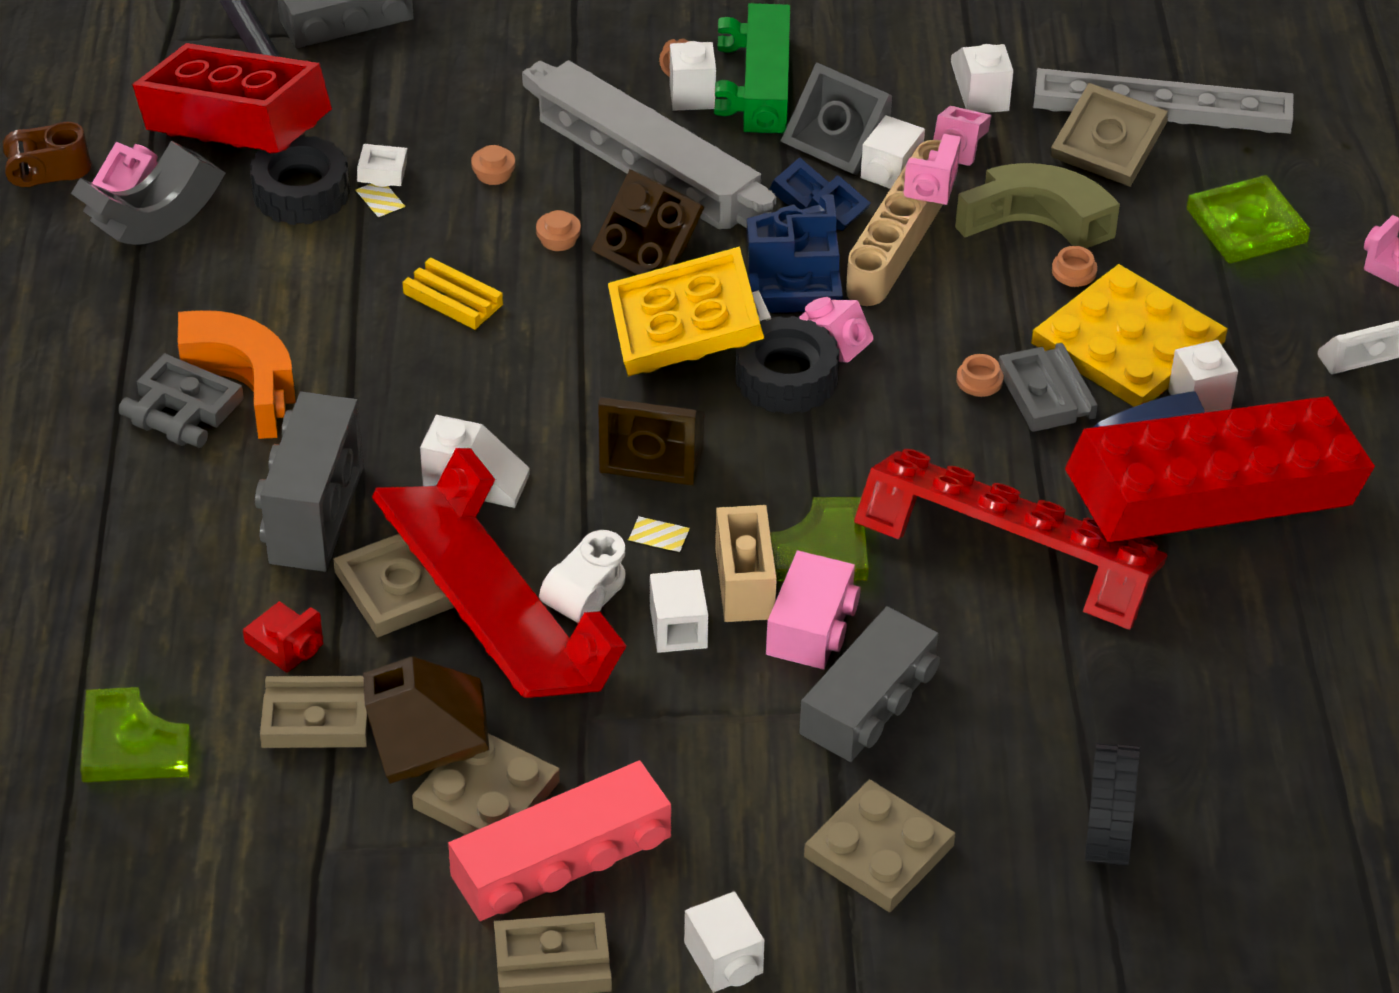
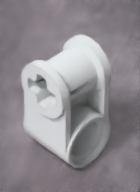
(586, 576)

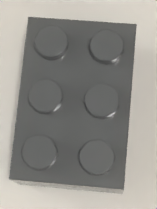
(310, 481)

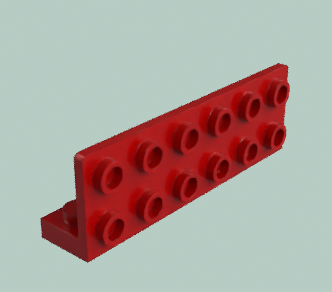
(1122, 565)
(490, 592)

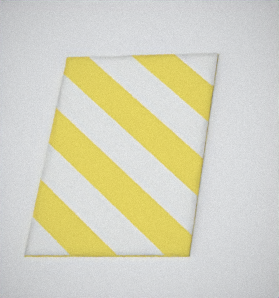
(380, 199)
(659, 534)

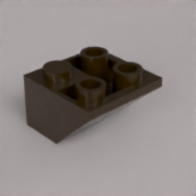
(647, 225)
(424, 716)

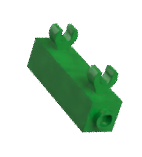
(767, 67)

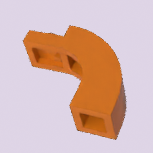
(242, 351)

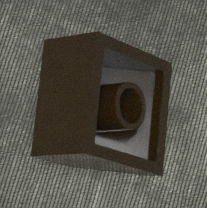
(650, 441)

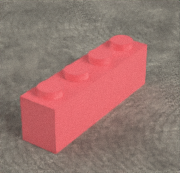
(560, 840)

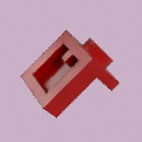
(285, 635)

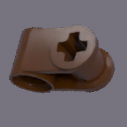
(51, 153)

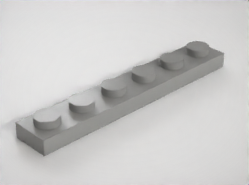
(1184, 101)

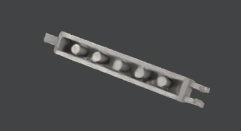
(646, 142)

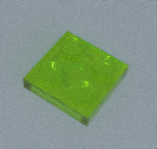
(1248, 219)

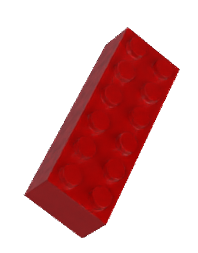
(1218, 468)

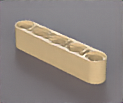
(889, 239)

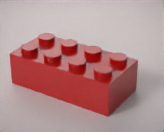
(232, 97)

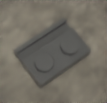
(1047, 387)

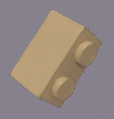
(745, 563)

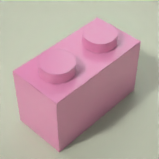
(812, 610)

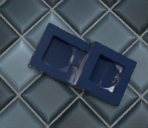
(804, 187)

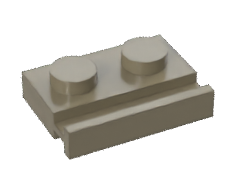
(314, 712)
(553, 954)

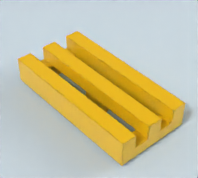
(457, 289)

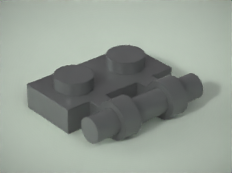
(184, 388)

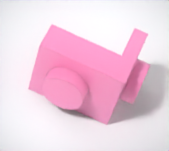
(844, 322)

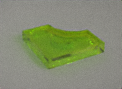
(825, 532)
(129, 741)

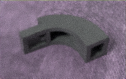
(159, 203)

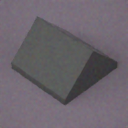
(836, 118)

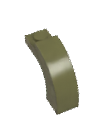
(1042, 195)

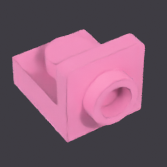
(965, 124)
(125, 167)
(934, 178)
(1383, 251)

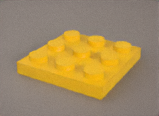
(684, 311)
(1126, 334)

